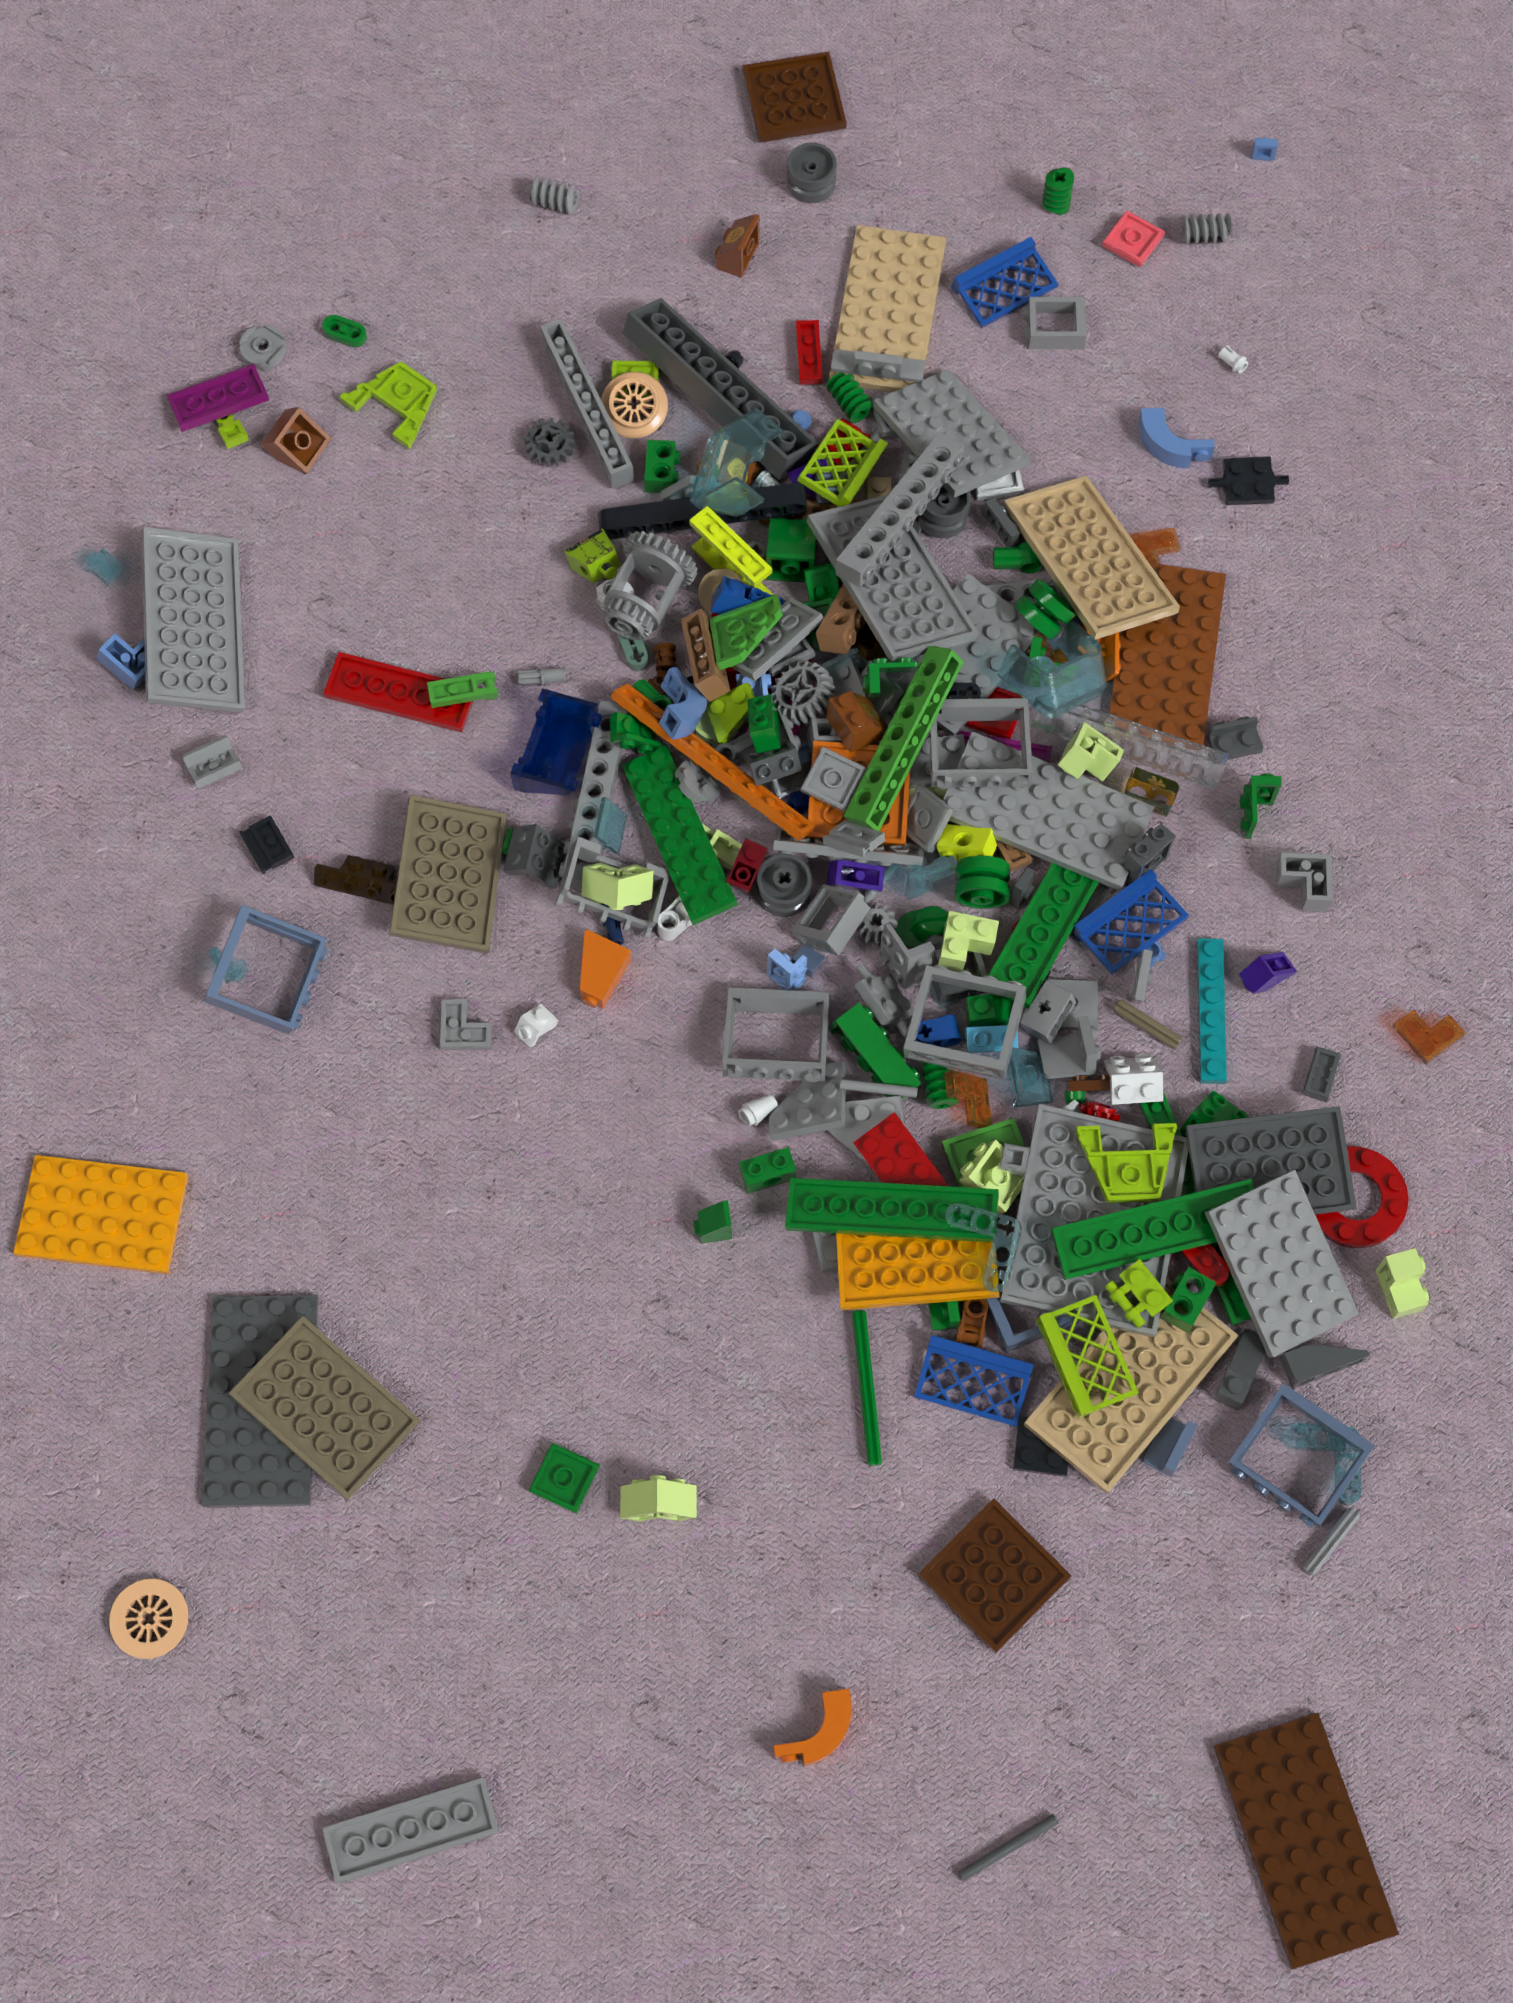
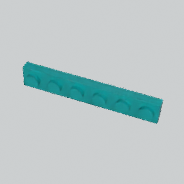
(1211, 1011)

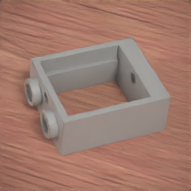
(1055, 339)
(809, 925)

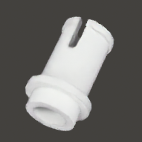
(1233, 359)
(765, 479)

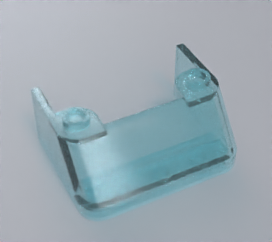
(726, 461)
(1061, 687)

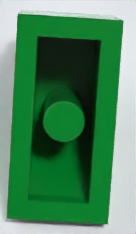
(988, 1010)
(714, 1223)

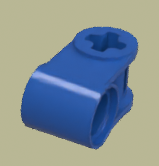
(940, 1031)

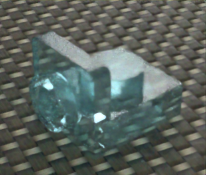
(104, 566)
(235, 970)

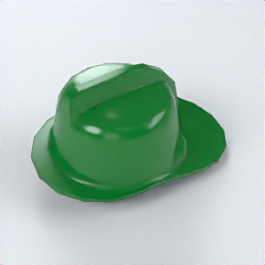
(921, 924)

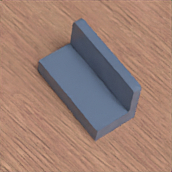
(1169, 1446)

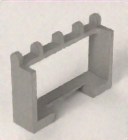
(589, 852)

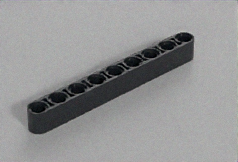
(676, 513)

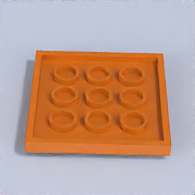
(827, 817)

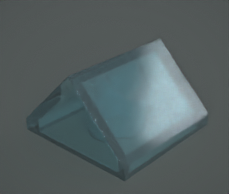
(1027, 1079)

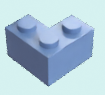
(123, 660)

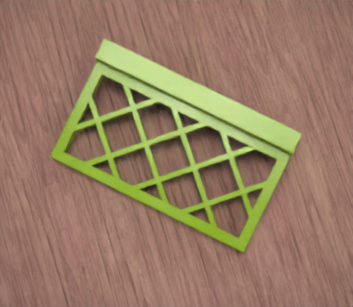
(855, 479)
(1064, 1360)

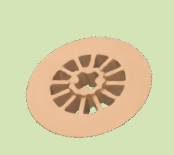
(652, 421)
(124, 1604)

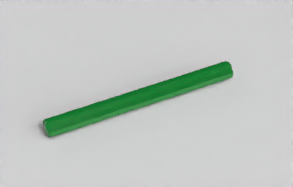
(866, 1386)

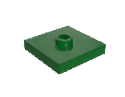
(564, 1478)

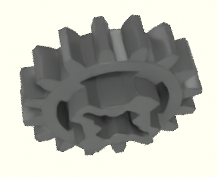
(549, 442)

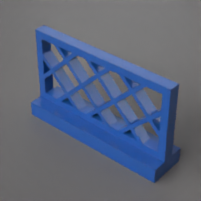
(999, 264)
(1112, 911)
(980, 1358)

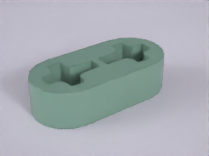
(628, 651)

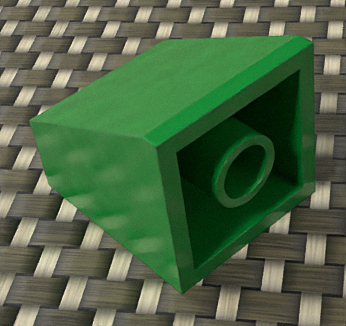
(790, 549)

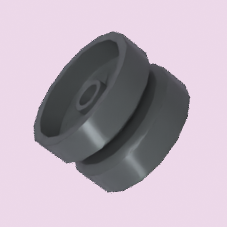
(811, 172)
(945, 515)
(784, 885)

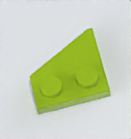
(729, 711)

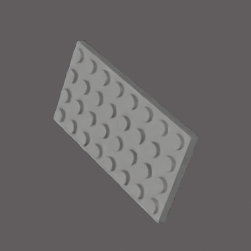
(907, 596)
(192, 620)
(1055, 818)

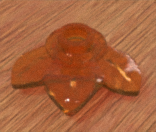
(1056, 655)

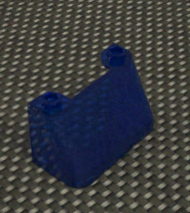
(556, 745)

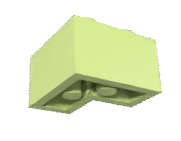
(1090, 752)
(617, 886)
(966, 934)
(1400, 1282)
(658, 1499)

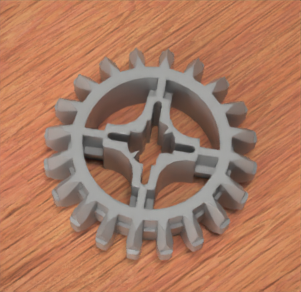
(798, 686)

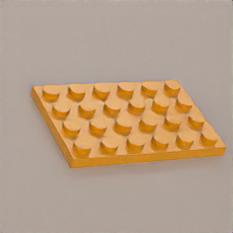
(101, 1214)
(910, 1271)

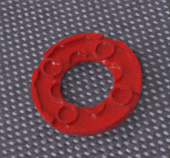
(1392, 1208)

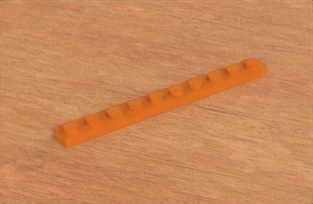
(716, 764)

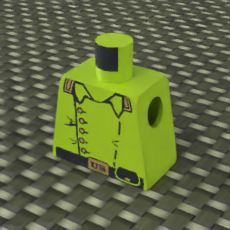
(594, 557)

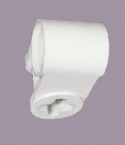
(676, 915)

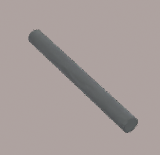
(1008, 1847)

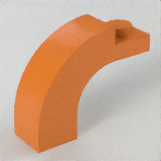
(835, 1726)

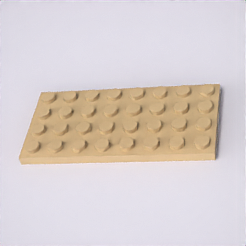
(890, 297)
(1091, 557)
(1165, 1375)

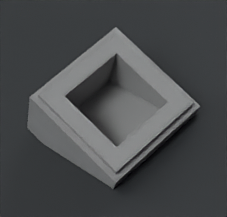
(1014, 1159)

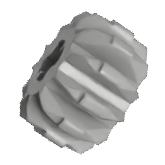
(879, 916)

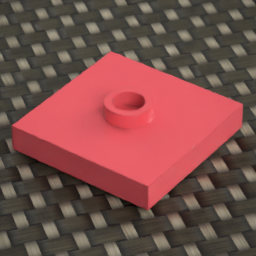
(1133, 238)

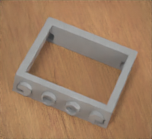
(983, 711)
(776, 1002)
(957, 1059)

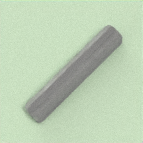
(1331, 1541)

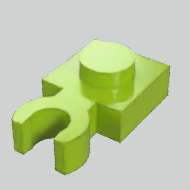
(231, 431)

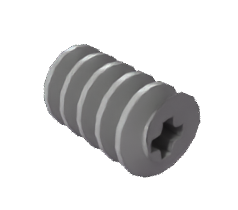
(553, 196)
(1206, 227)

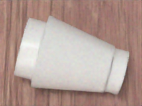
(756, 1110)

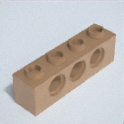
(840, 624)
(700, 647)

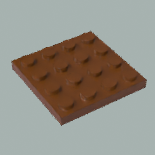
(794, 97)
(994, 1575)

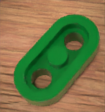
(346, 330)

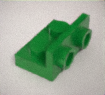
(632, 733)
(944, 1315)

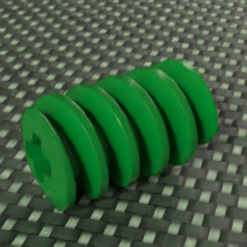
(1058, 190)
(849, 396)
(936, 1086)

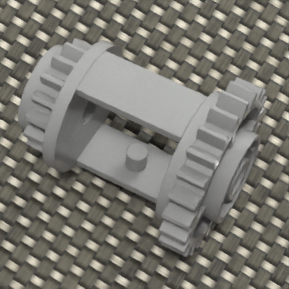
(659, 563)

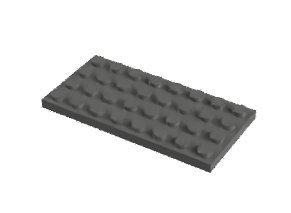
(241, 1456)

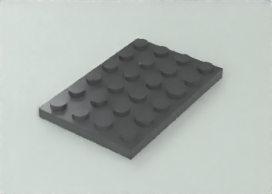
(1272, 1145)

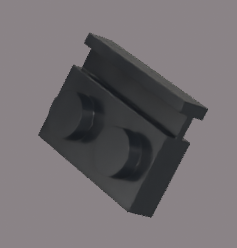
(266, 844)

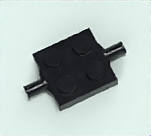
(1248, 481)

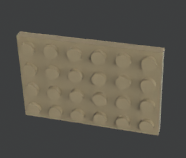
(448, 874)
(324, 1408)

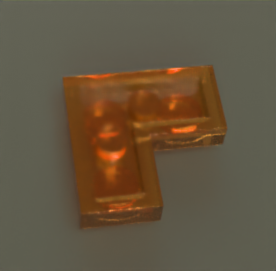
(1156, 543)
(1428, 1041)
(974, 1093)

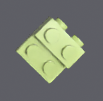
(985, 1173)

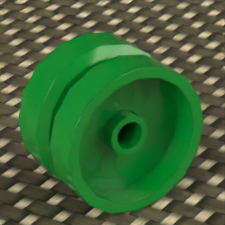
(1044, 609)
(982, 882)

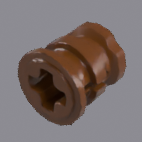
(665, 656)

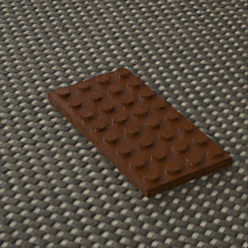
(1305, 1841)

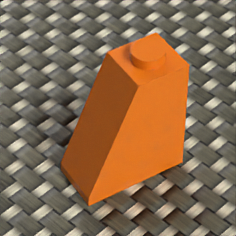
(601, 968)

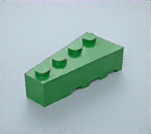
(873, 1048)

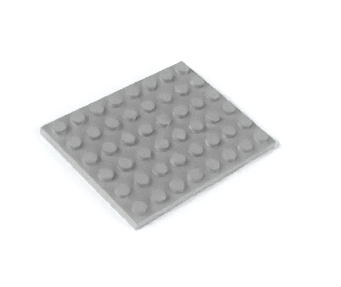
(1062, 1191)

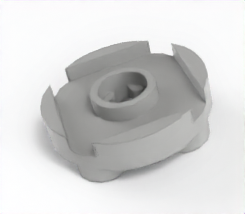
(265, 358)
(688, 776)

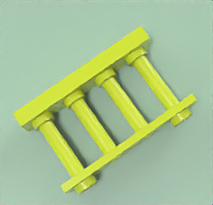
(725, 549)

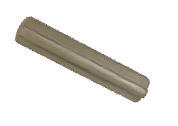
(1147, 1024)

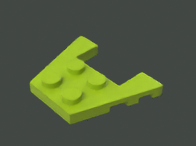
(401, 391)
(1129, 1174)

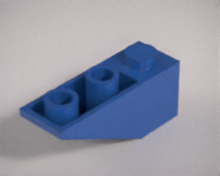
(734, 594)

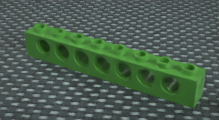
(904, 738)

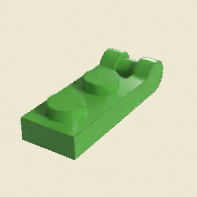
(462, 689)

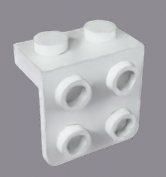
(1134, 1079)

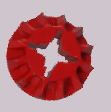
(1099, 1110)

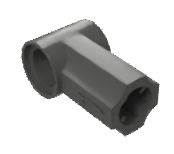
(738, 747)

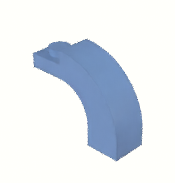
(1166, 445)
(690, 704)

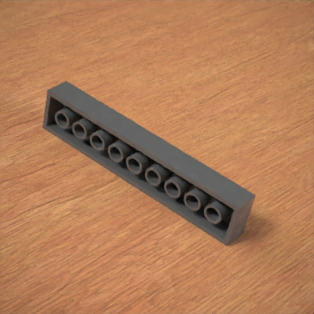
(714, 381)

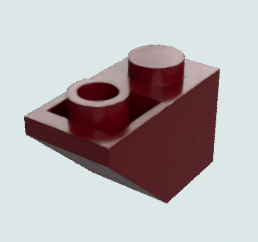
(746, 865)

